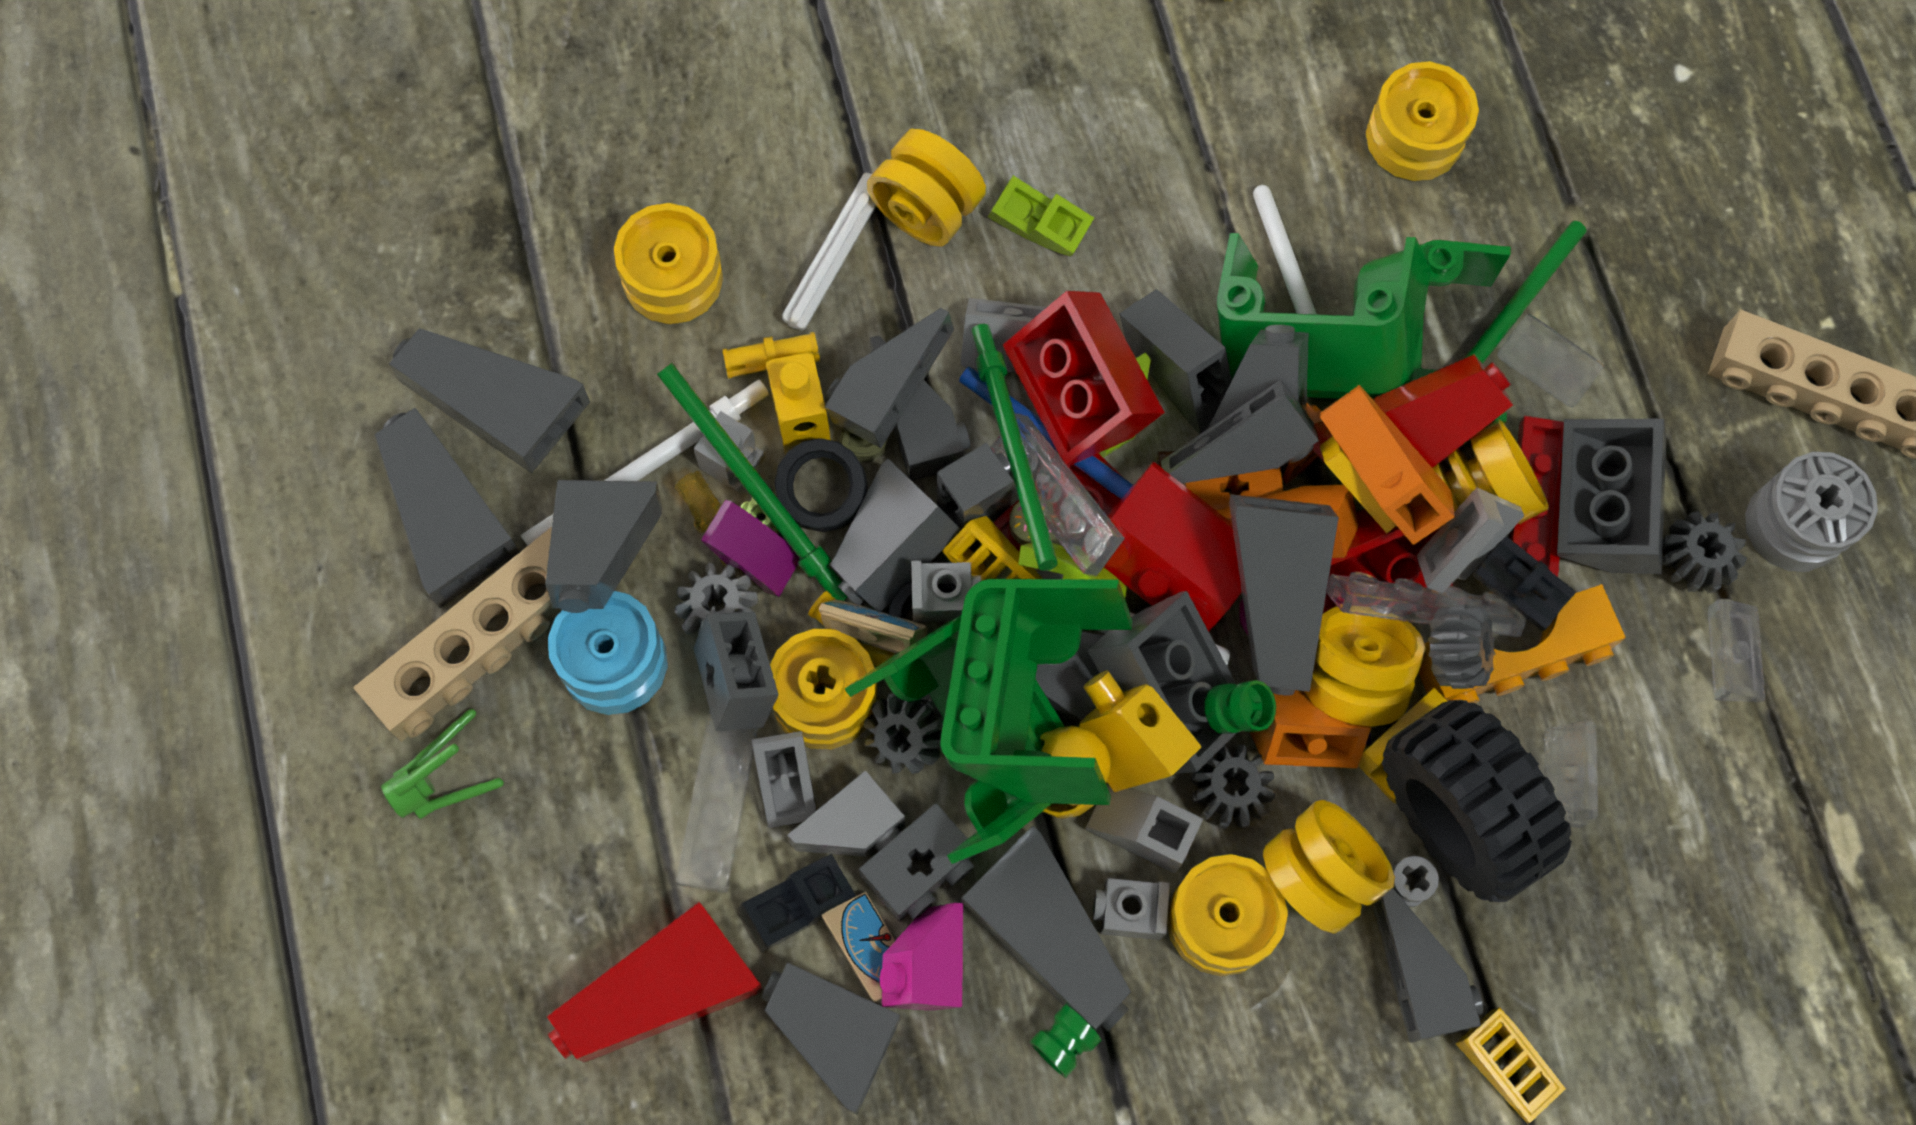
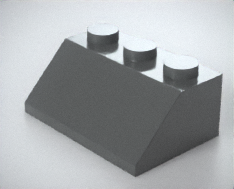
(1613, 494)
(1176, 658)

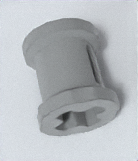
(1426, 880)

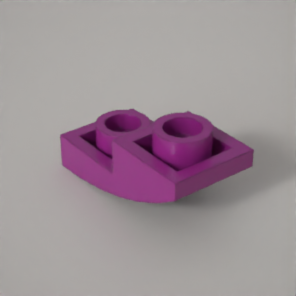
(752, 547)

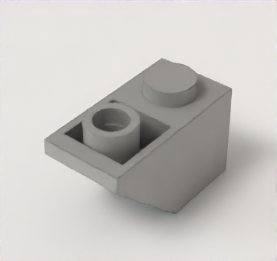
(1146, 827)

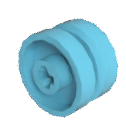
(609, 655)

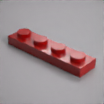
(1543, 447)

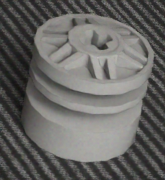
(1791, 525)

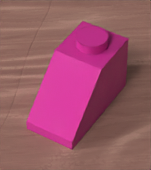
(926, 962)

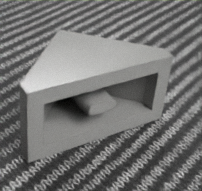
(784, 778)

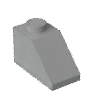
(851, 822)

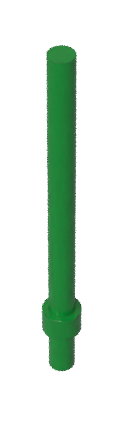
(1528, 291)
(992, 370)
(813, 559)

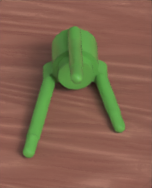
(411, 786)

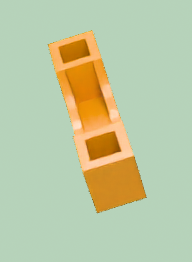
(1580, 631)

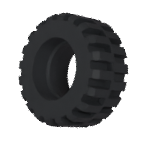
(1477, 800)

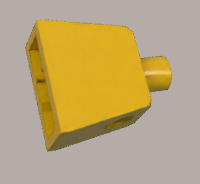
(797, 398)
(1139, 732)

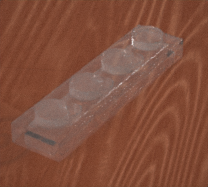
(1066, 504)
(1414, 603)
(716, 809)

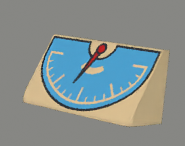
(871, 626)
(862, 940)

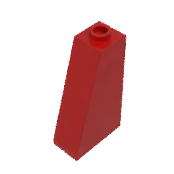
(1442, 407)
(658, 986)

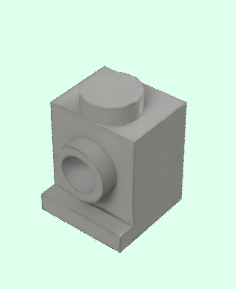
(711, 461)
(928, 601)
(1147, 924)

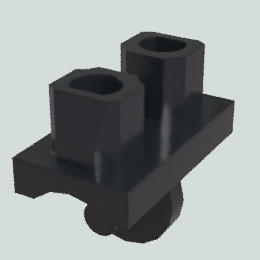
(1524, 583)

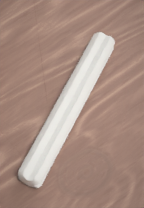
(830, 257)

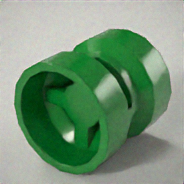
(1240, 707)
(1065, 1041)

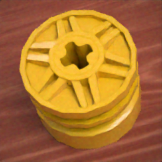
(1497, 469)

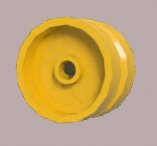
(1421, 121)
(926, 187)
(668, 263)
(814, 661)
(1365, 668)
(1328, 866)
(1255, 909)

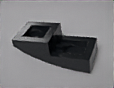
(795, 902)

